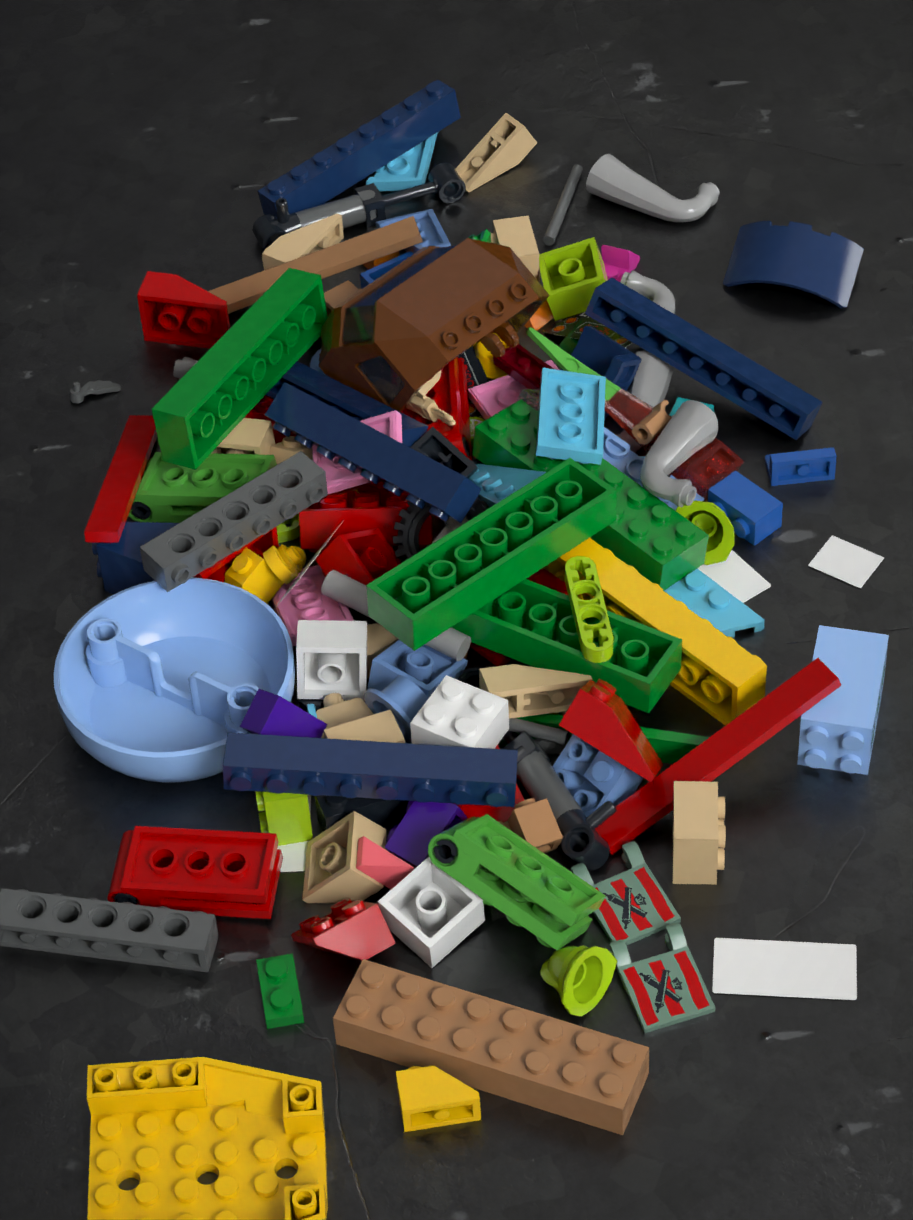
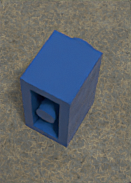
(747, 506)

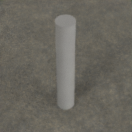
(354, 595)

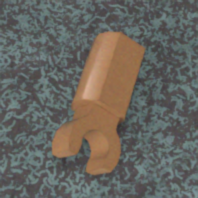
(652, 424)

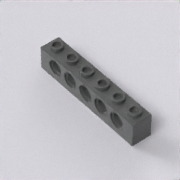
(233, 521)
(107, 930)

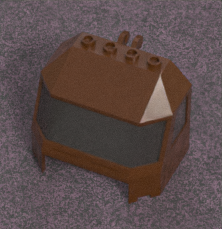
(425, 316)

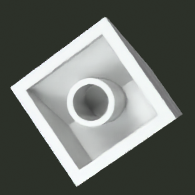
(331, 659)

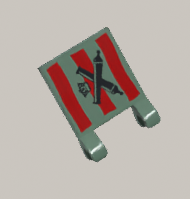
(633, 900)
(664, 986)

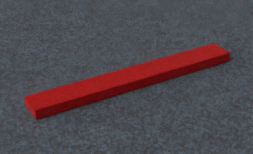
(122, 481)
(720, 751)

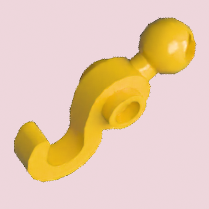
(285, 561)

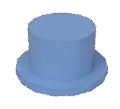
(402, 698)

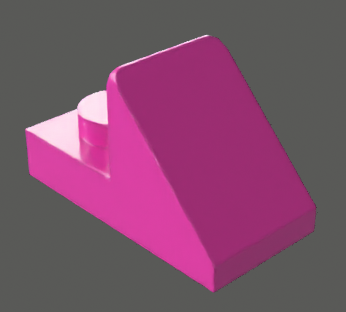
(618, 261)

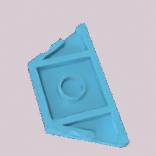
(715, 604)

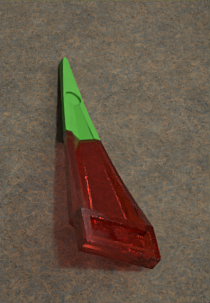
(703, 468)

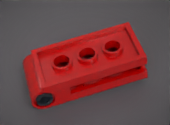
(452, 397)
(198, 871)

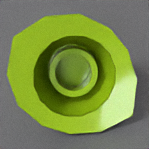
(714, 523)
(579, 976)

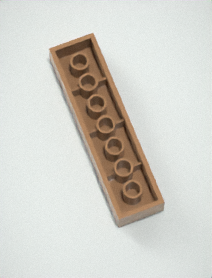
(493, 1046)

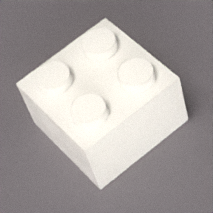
(461, 717)
(431, 912)

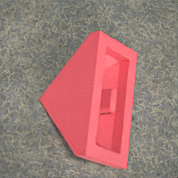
(381, 864)

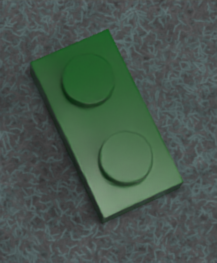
(280, 991)

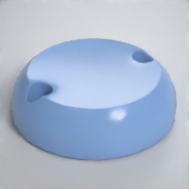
(166, 675)

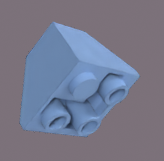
(594, 776)

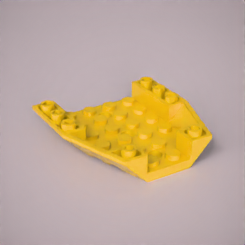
(197, 1117)

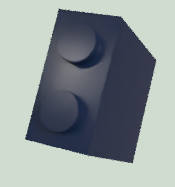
(121, 562)

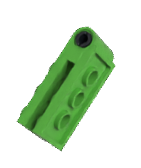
(176, 492)
(516, 879)

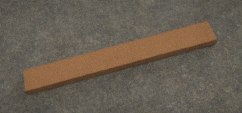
(325, 261)

